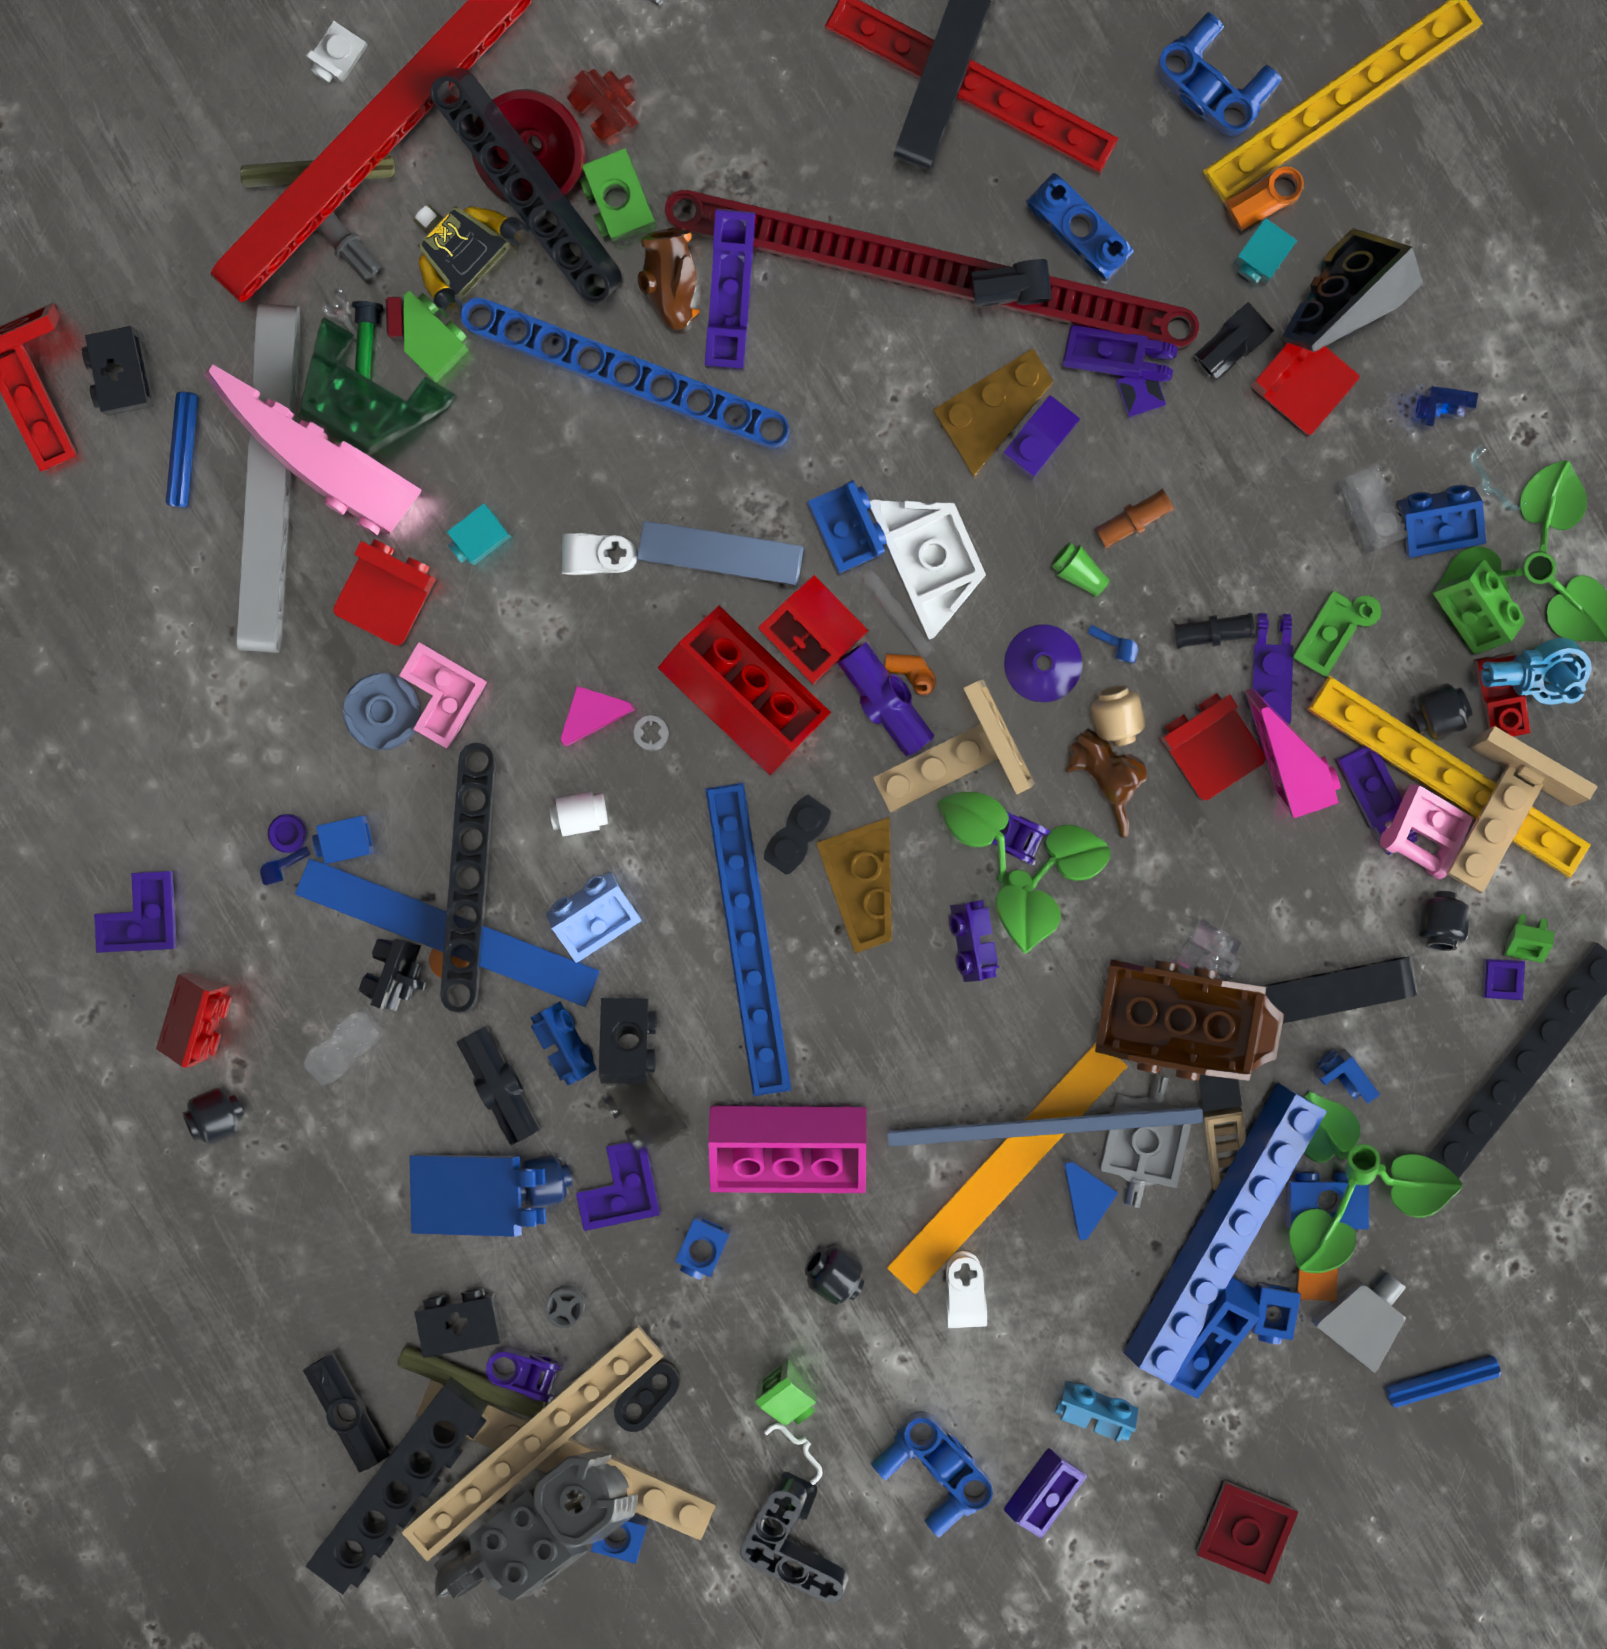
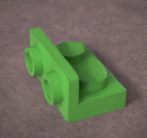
(1480, 608)

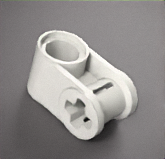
(590, 554)
(965, 1297)

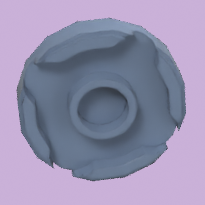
(381, 711)

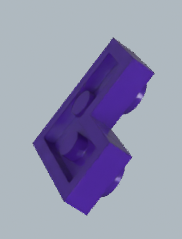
(151, 922)
(629, 1198)

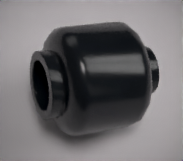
(1442, 711)
(1443, 921)
(212, 1116)
(834, 1275)

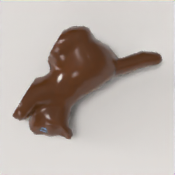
(1114, 774)

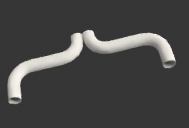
(810, 1458)

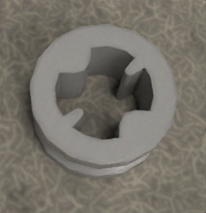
(639, 733)

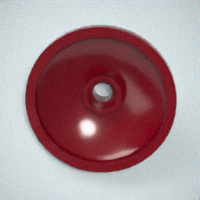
(549, 120)

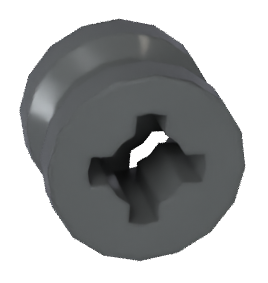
(559, 1310)

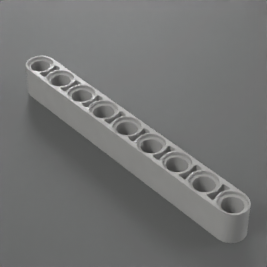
(267, 486)

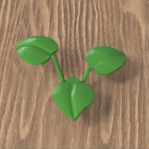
(1556, 500)
(1024, 913)
(1418, 1188)

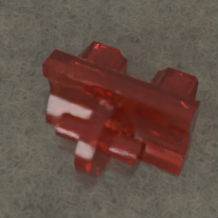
(594, 89)

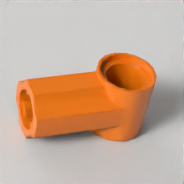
(1262, 199)

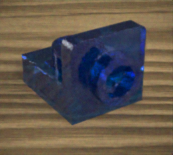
(1451, 401)

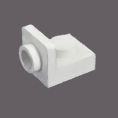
(336, 54)

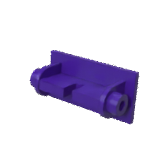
(967, 924)

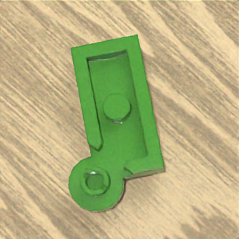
(1334, 629)

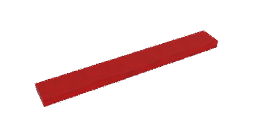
(980, 88)

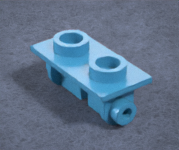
(1114, 1415)

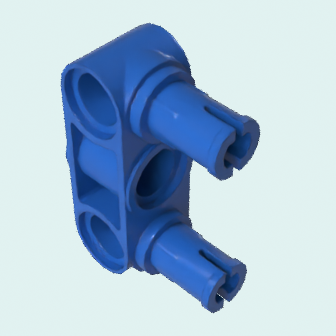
(1206, 88)
(1057, 204)
(946, 1461)

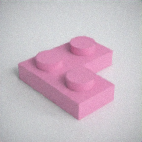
(452, 689)

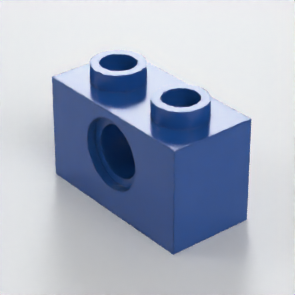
(1305, 1189)

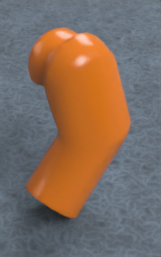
(915, 670)

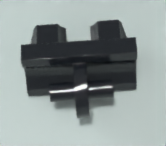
(397, 977)

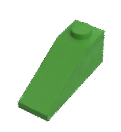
(785, 1395)

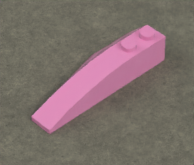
(335, 470)

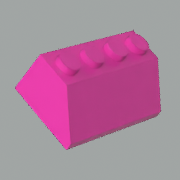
(787, 1149)

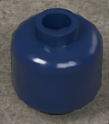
(556, 1180)

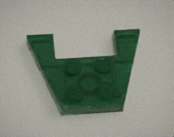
(354, 406)

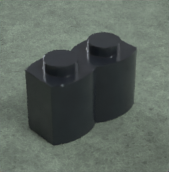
(804, 824)

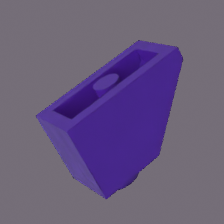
(1040, 437)

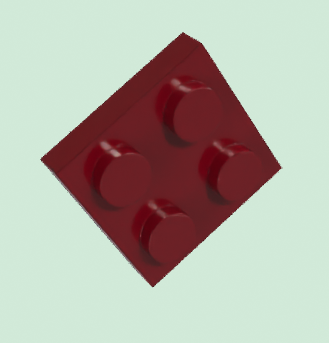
(1247, 1532)

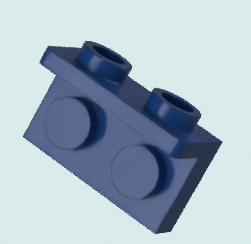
(1443, 520)
(1348, 1073)

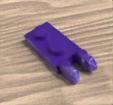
(1117, 353)
(1273, 666)
(1372, 789)

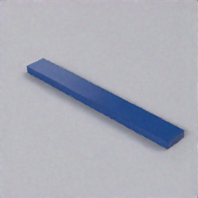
(427, 926)
(748, 939)

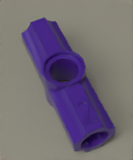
(886, 699)

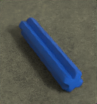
(181, 449)
(1443, 1381)

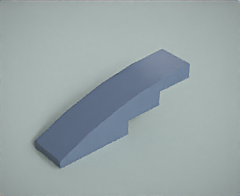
(720, 553)

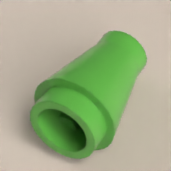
(1078, 568)

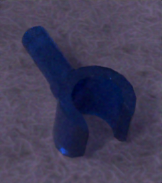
(272, 872)

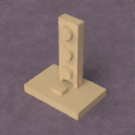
(958, 756)
(1510, 803)

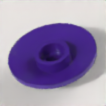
(1022, 667)

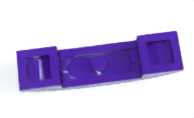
(730, 288)

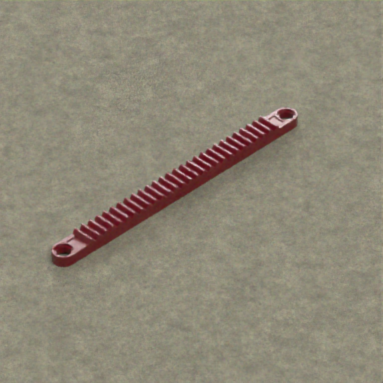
(932, 269)

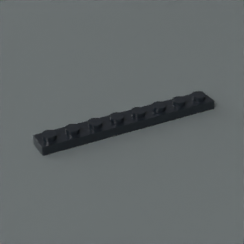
(1523, 1063)

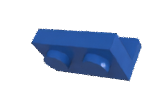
(847, 527)

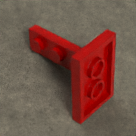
(25, 392)

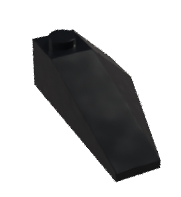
(1359, 283)

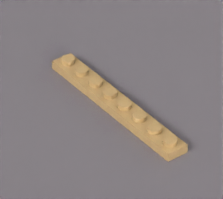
(532, 1443)
(656, 1496)

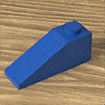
(1219, 1338)

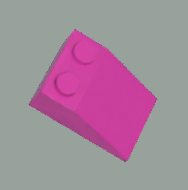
(1298, 773)

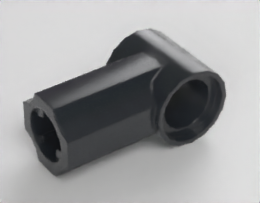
(1022, 283)
(1240, 335)

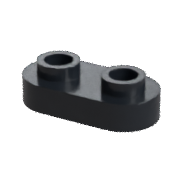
(647, 1396)

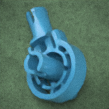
(1547, 663)

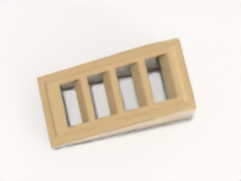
(1210, 1131)

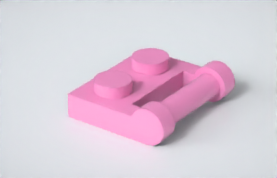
(1433, 820)

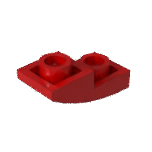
(1501, 703)

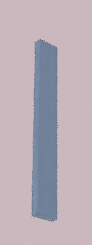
(1045, 1126)

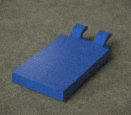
(471, 1195)

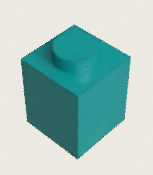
(1264, 252)
(477, 535)

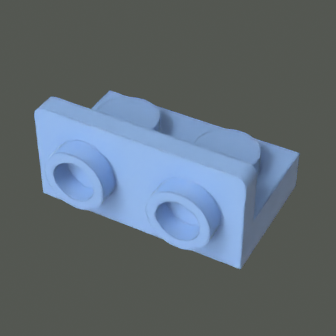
(592, 916)

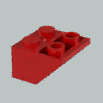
(813, 629)

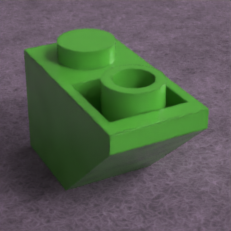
(428, 340)

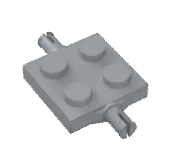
(1146, 1153)

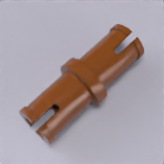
(1134, 518)

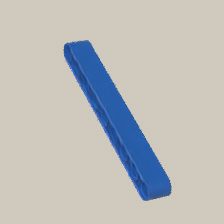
(610, 359)

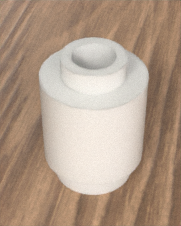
(579, 813)

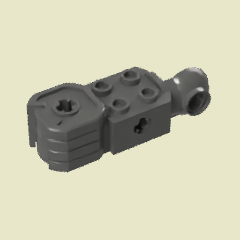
(541, 1530)

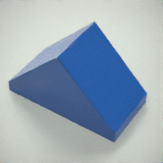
(1088, 1197)

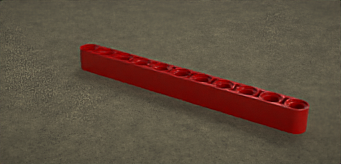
(361, 146)

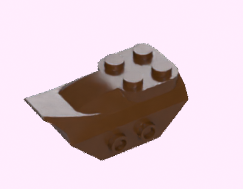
(1187, 1021)

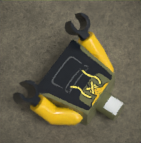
(461, 249)

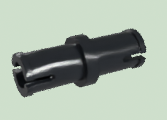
(1214, 630)

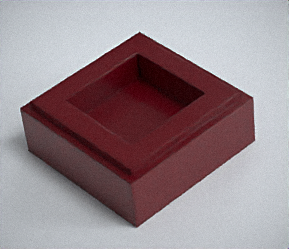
(395, 318)

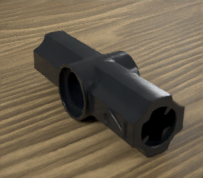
(498, 1085)
(357, 1435)

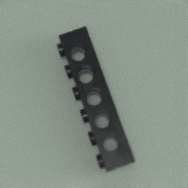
(332, 1559)

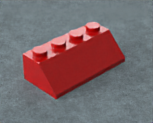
(744, 689)

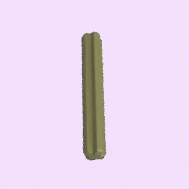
(287, 172)
(480, 1385)

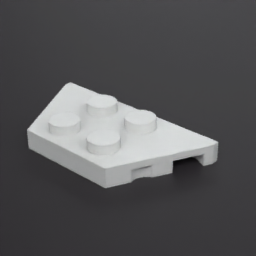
(931, 557)

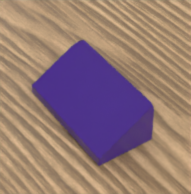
(1044, 1493)

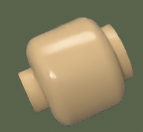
(1118, 715)

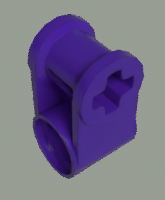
(1016, 834)
(526, 1373)

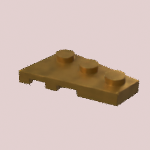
(992, 407)
(861, 881)

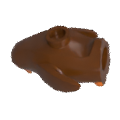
(669, 276)

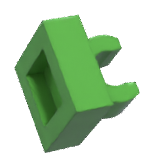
(1528, 941)

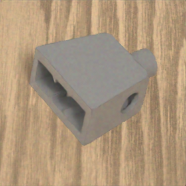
(1364, 1320)

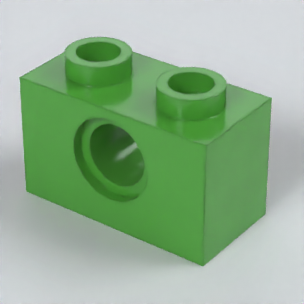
(610, 173)

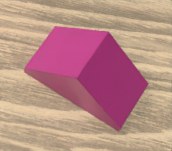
(590, 713)

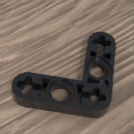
(774, 1542)

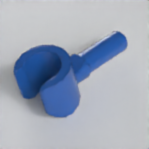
(1126, 649)

